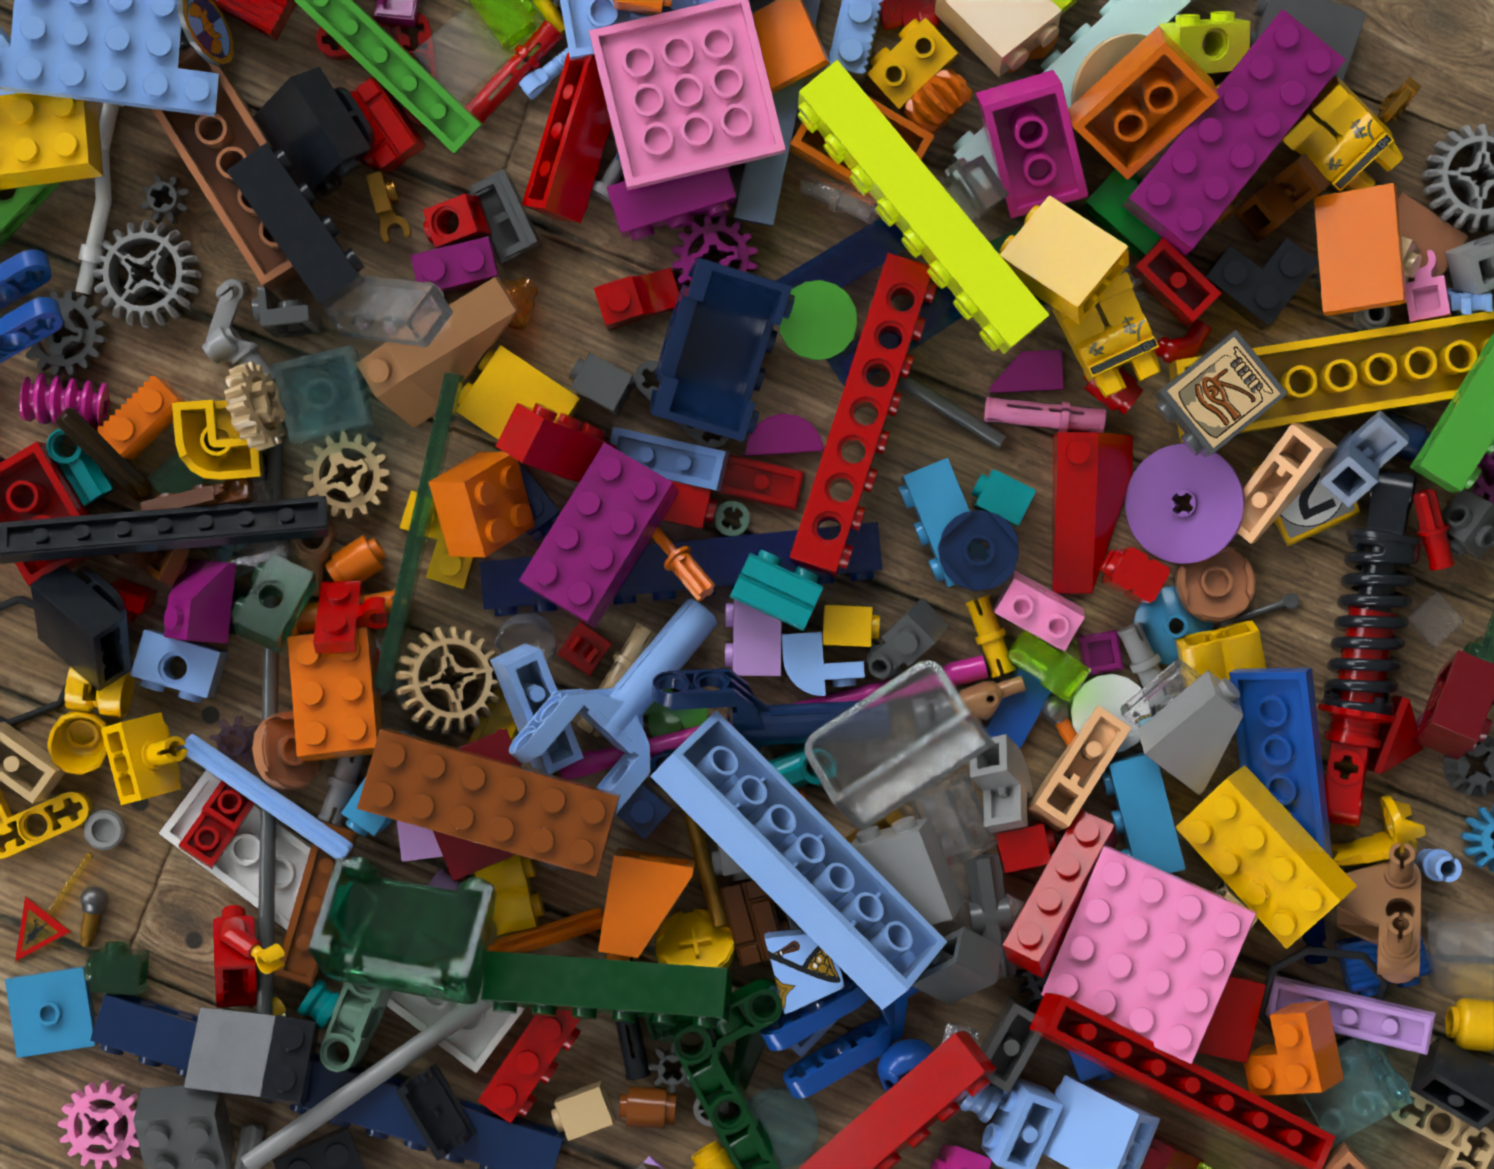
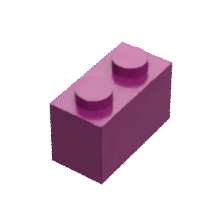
(458, 265)

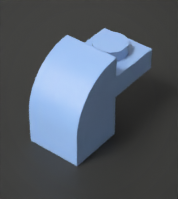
(806, 666)

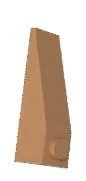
(412, 376)

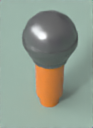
(1056, 712)

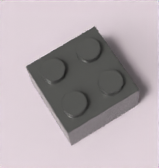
(183, 1129)

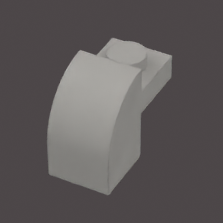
(1005, 784)

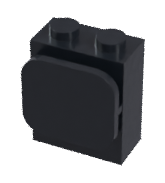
(317, 130)
(83, 623)

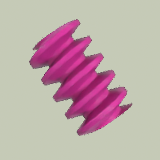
(47, 402)

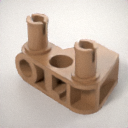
(1387, 913)

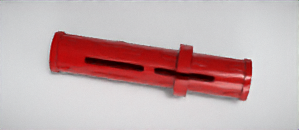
(546, 37)

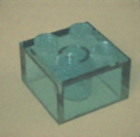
(323, 395)

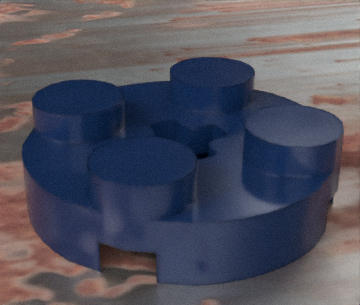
(980, 527)

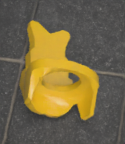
(1377, 847)

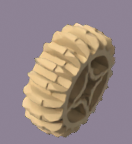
(446, 662)

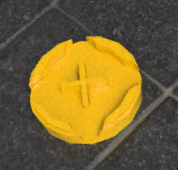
(694, 941)

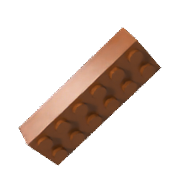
(489, 801)

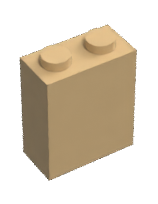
(1001, 30)

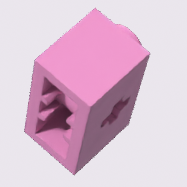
(1039, 610)

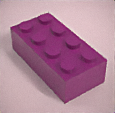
(599, 535)

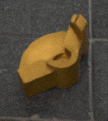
(1398, 100)

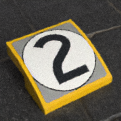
(1312, 512)

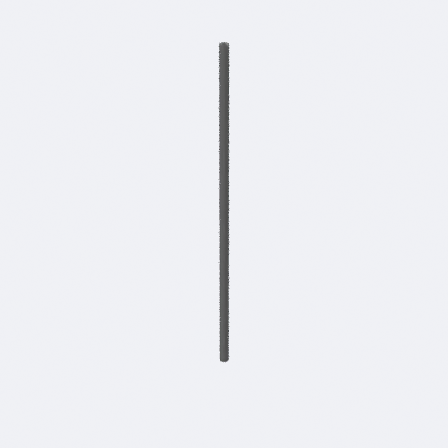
(267, 846)

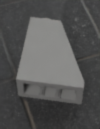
(1194, 730)

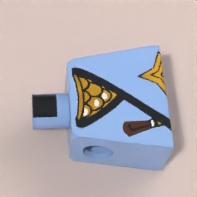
(801, 969)

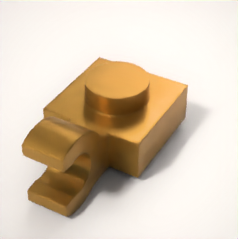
(384, 196)

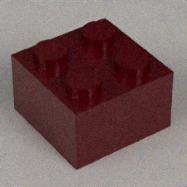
(1458, 706)

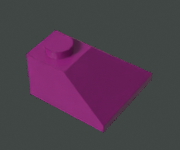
(201, 602)

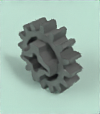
(63, 348)

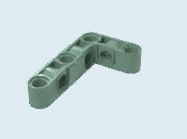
(356, 1020)

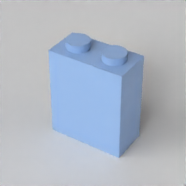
(1098, 1129)

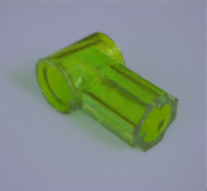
(1055, 669)

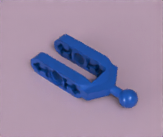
(33, 319)
(842, 1054)

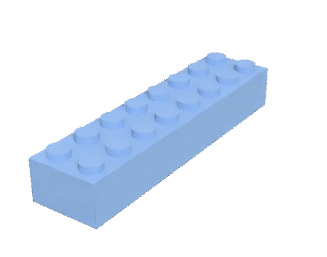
(800, 860)

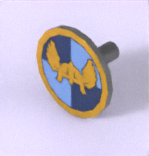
(206, 31)

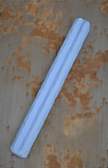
(267, 797)

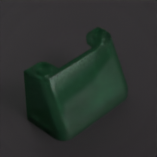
(404, 933)

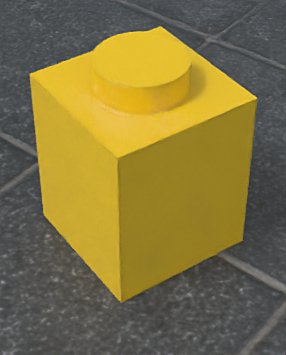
(849, 626)

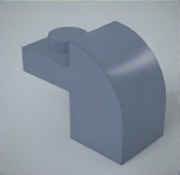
(1359, 455)

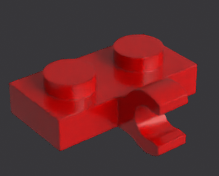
(342, 614)

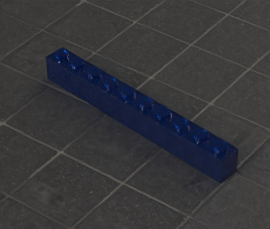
(718, 557)

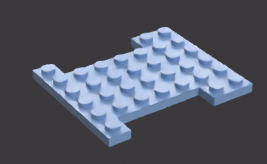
(104, 55)

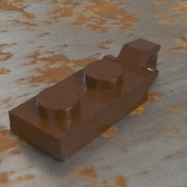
(204, 494)

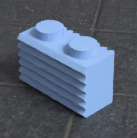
(855, 36)

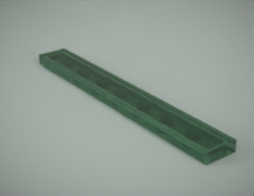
(418, 531)

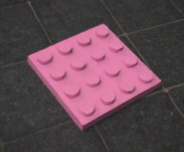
(687, 92)
(1150, 952)

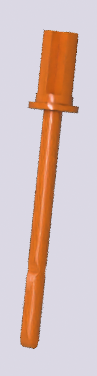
(684, 567)

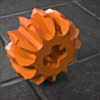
(938, 100)

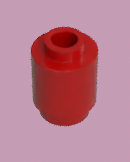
(1121, 400)

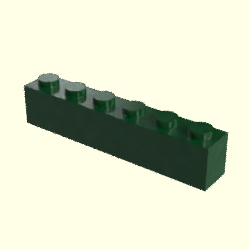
(607, 987)

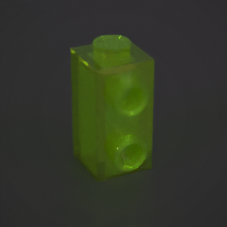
(506, 19)

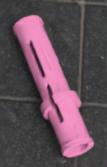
(1044, 415)

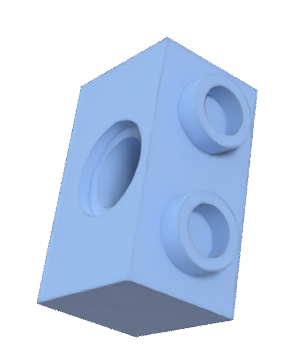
(203, 665)

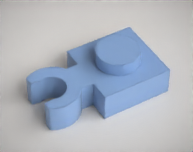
(1468, 303)

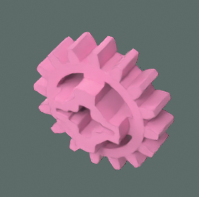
(91, 1114)

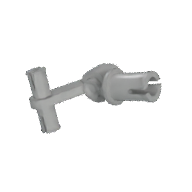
(222, 339)

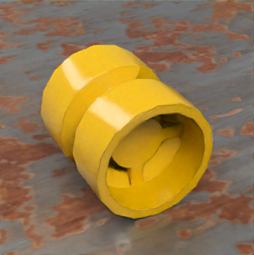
(110, 701)

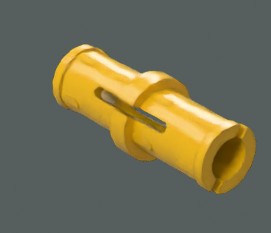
(990, 635)

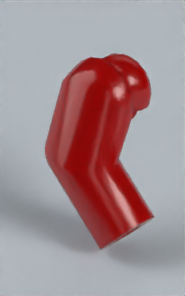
(1185, 346)

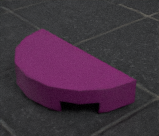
(783, 436)

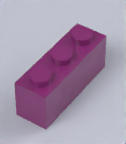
(671, 202)

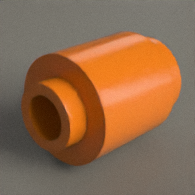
(357, 560)

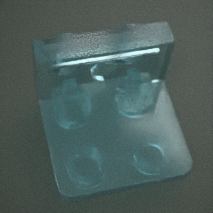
(1364, 1096)

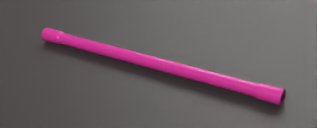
(960, 672)

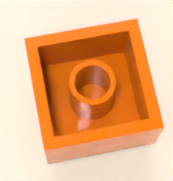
(481, 504)

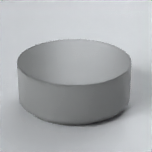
(105, 829)

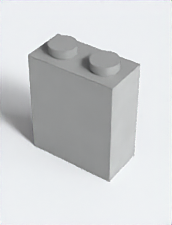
(914, 865)

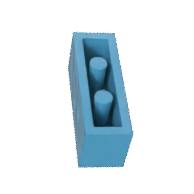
(936, 501)
(1143, 812)

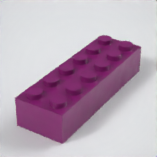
(1235, 133)

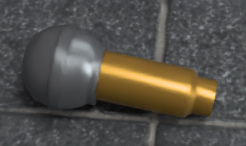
(93, 902)

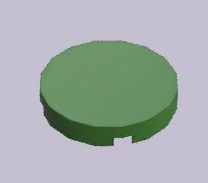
(820, 320)

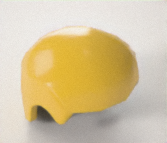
(77, 742)

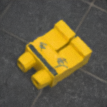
(1355, 145)
(1121, 341)

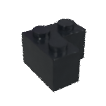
(1263, 290)

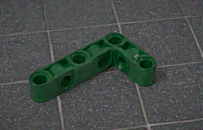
(718, 1083)

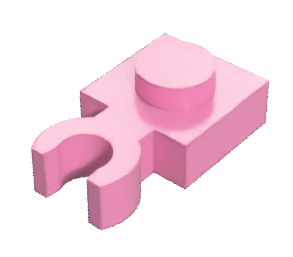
(1427, 294)

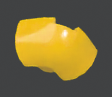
(211, 443)

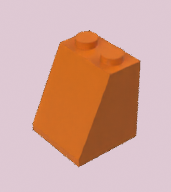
(639, 898)

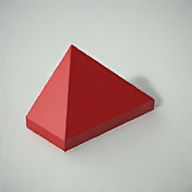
(1395, 738)

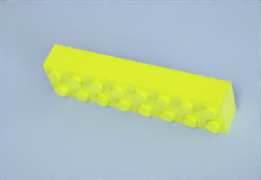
(920, 208)

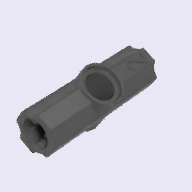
(989, 906)

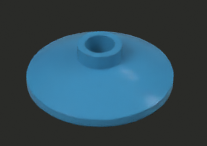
(1156, 619)

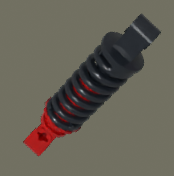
(1360, 694)

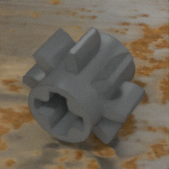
(168, 189)
(672, 1078)

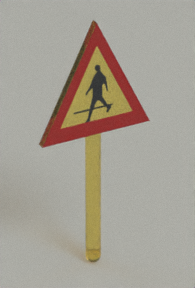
(39, 926)

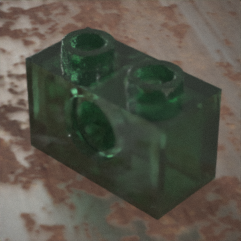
(273, 625)

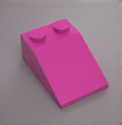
(1032, 142)

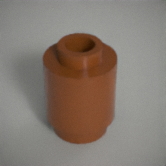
(648, 1107)

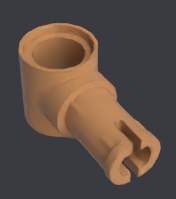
(315, 555)

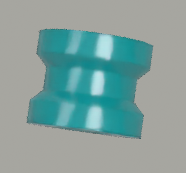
(319, 1003)

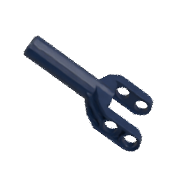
(746, 713)

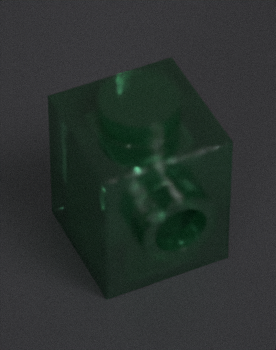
(117, 969)

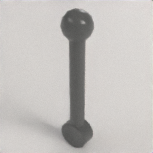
(1288, 601)

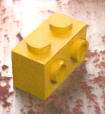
(911, 61)

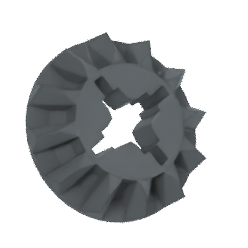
(1476, 782)

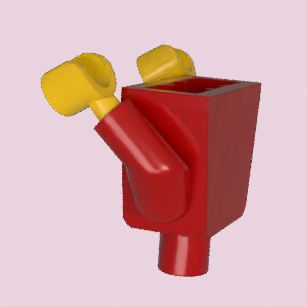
(236, 959)

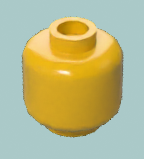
(1471, 1024)

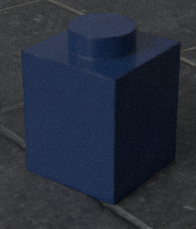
(644, 810)

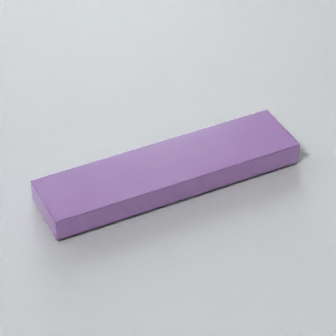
(1360, 1015)

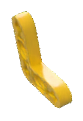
(59, 803)

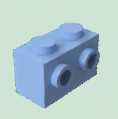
(1021, 1126)

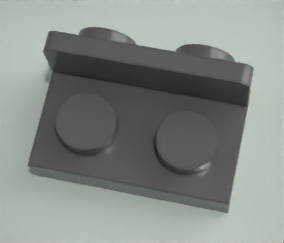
(286, 317)

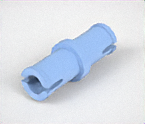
(1438, 865)

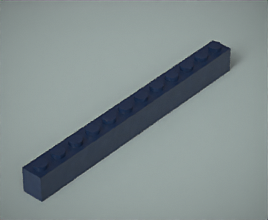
(167, 1035)

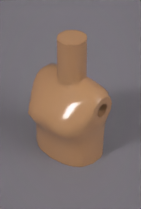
(987, 695)

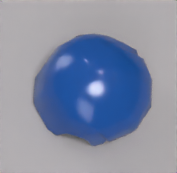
(900, 1060)

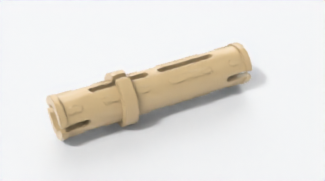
(632, 649)

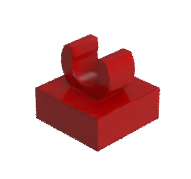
(135, 596)
(584, 648)

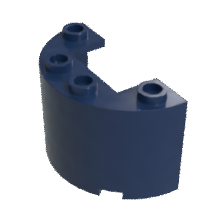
(717, 349)

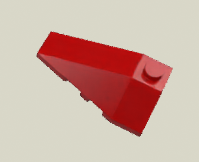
(1087, 496)

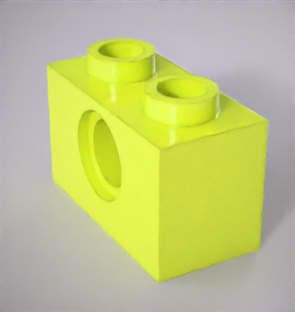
(1225, 44)

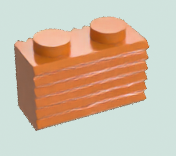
(141, 418)

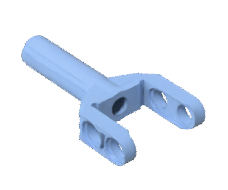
(620, 710)

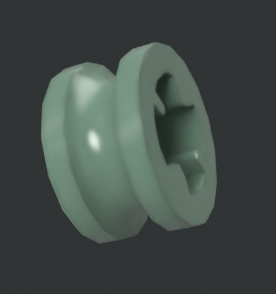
(744, 520)

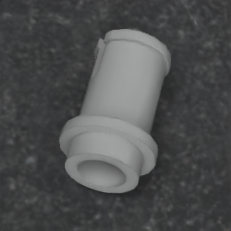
(1380, 318)

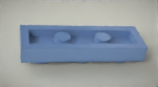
(673, 458)

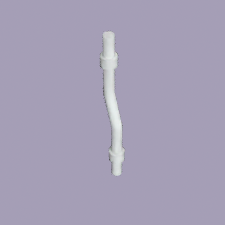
(102, 204)

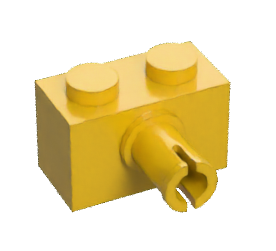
(143, 757)

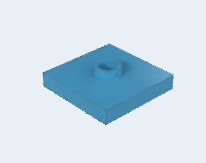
(50, 1011)

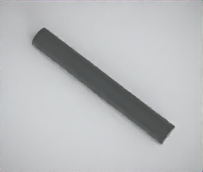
(952, 411)

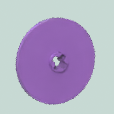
(1186, 535)

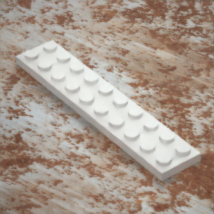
(240, 871)

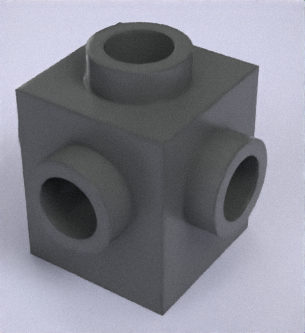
(1470, 524)

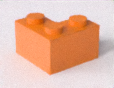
(1303, 1053)

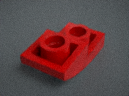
(216, 825)

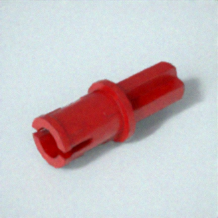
(1433, 529)

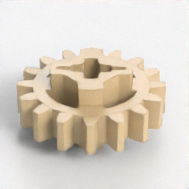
(255, 406)
(339, 460)

